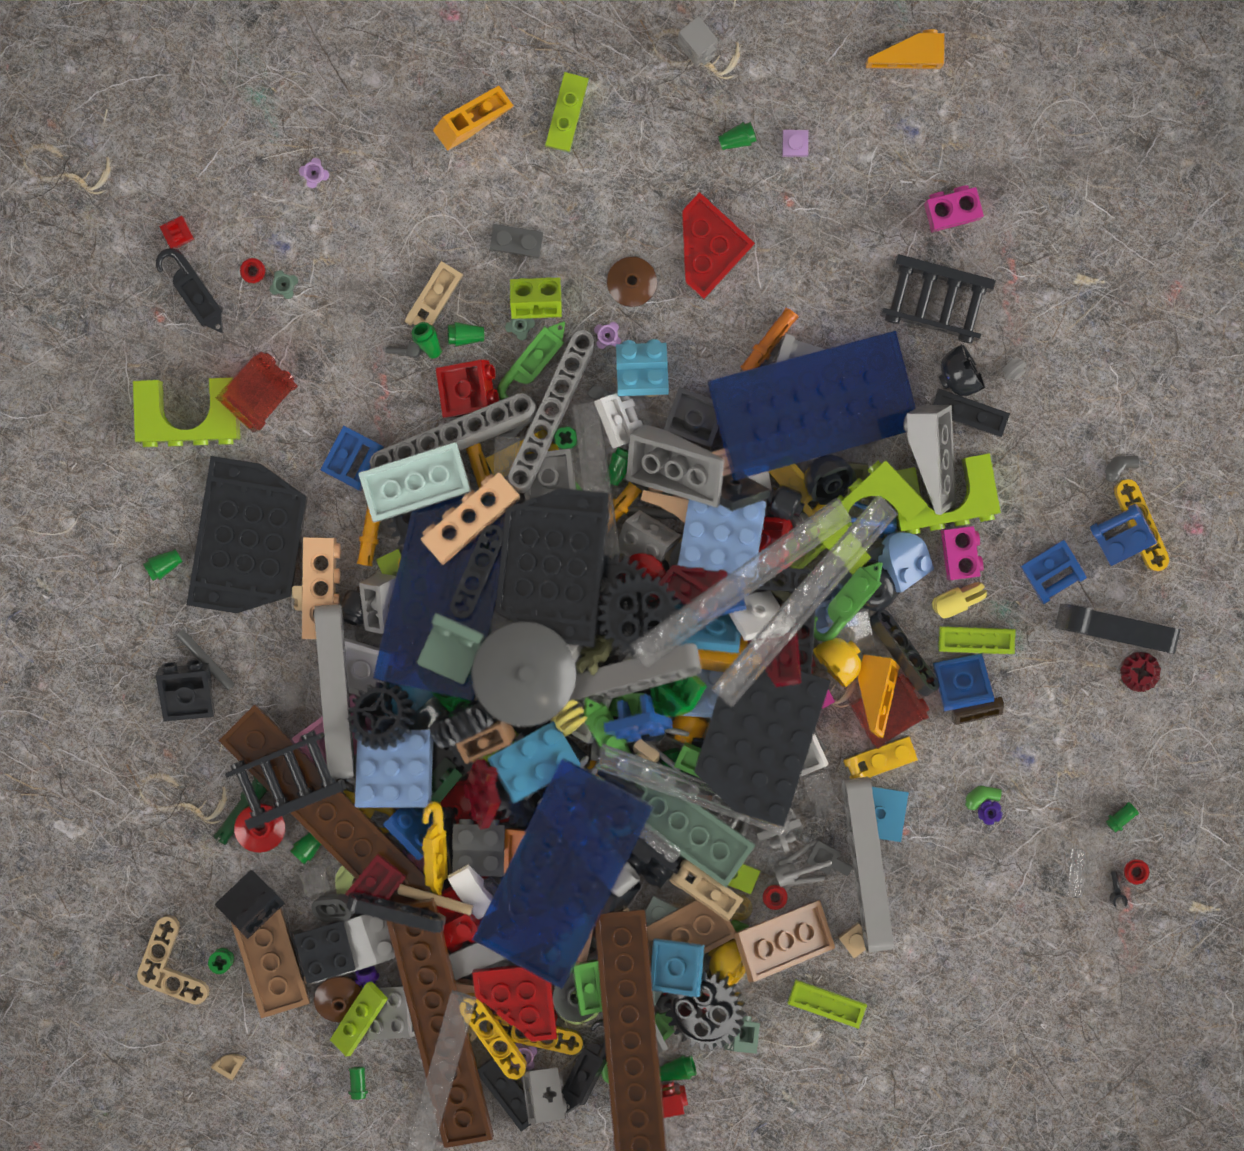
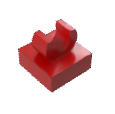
(177, 232)

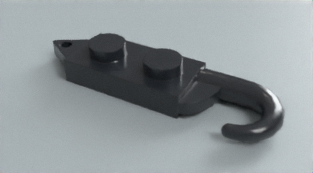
(193, 290)
(585, 1073)

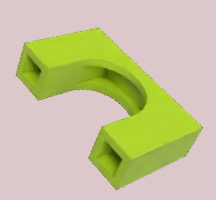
(153, 426)
(884, 483)
(979, 501)

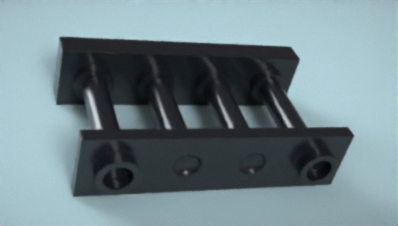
(955, 279)
(305, 795)

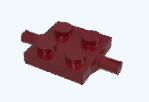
(482, 793)

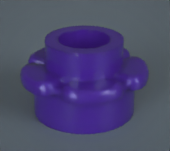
(987, 806)
(366, 975)

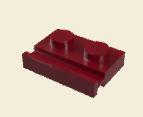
(378, 879)

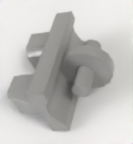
(764, 834)

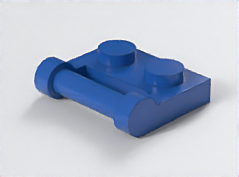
(344, 454)
(1127, 542)
(1049, 564)

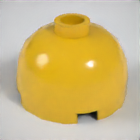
(839, 659)
(727, 961)

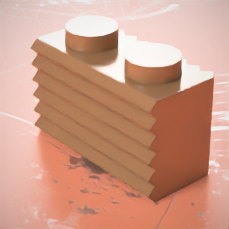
(486, 741)

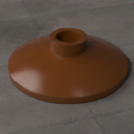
(628, 294)
(334, 990)

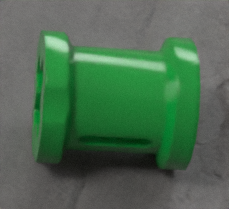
(558, 439)
(216, 967)

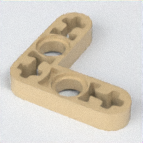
(162, 972)

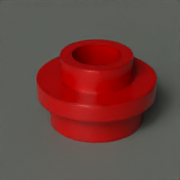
(246, 265)
(1141, 877)
(775, 905)

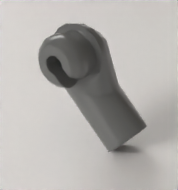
(1118, 465)

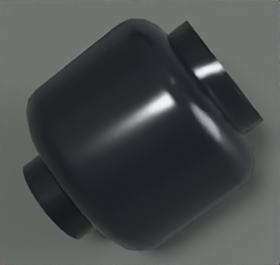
(785, 503)
(352, 607)

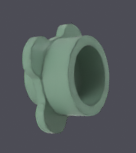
(280, 278)
(521, 333)

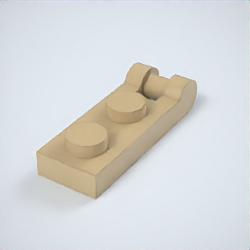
(435, 294)
(707, 890)

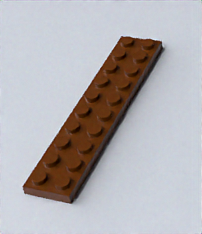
(333, 820)
(427, 988)
(630, 1032)

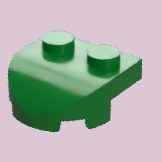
(677, 696)

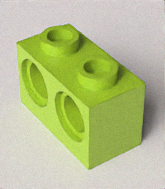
(535, 298)

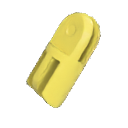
(958, 599)
(568, 719)

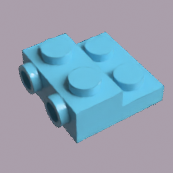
(642, 368)

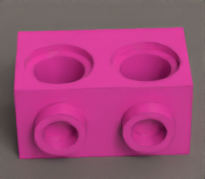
(955, 214)
(954, 554)

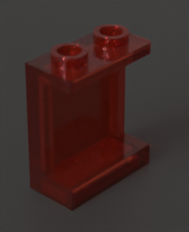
(256, 390)
(904, 712)

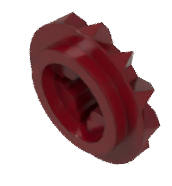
(1130, 677)

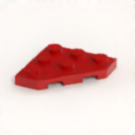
(710, 245)
(518, 999)

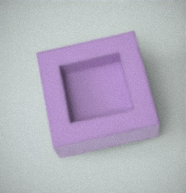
(795, 143)

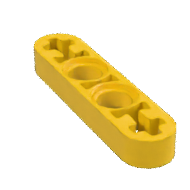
(1136, 493)
(497, 1034)
(563, 1048)

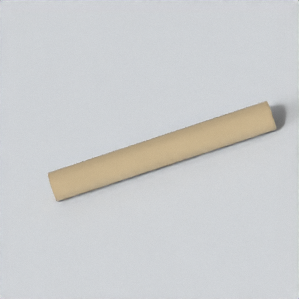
(439, 900)

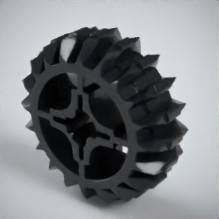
(382, 696)
(461, 724)

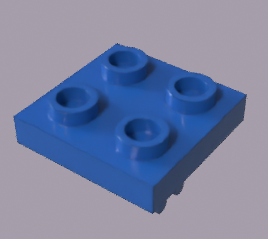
(633, 727)
(409, 829)

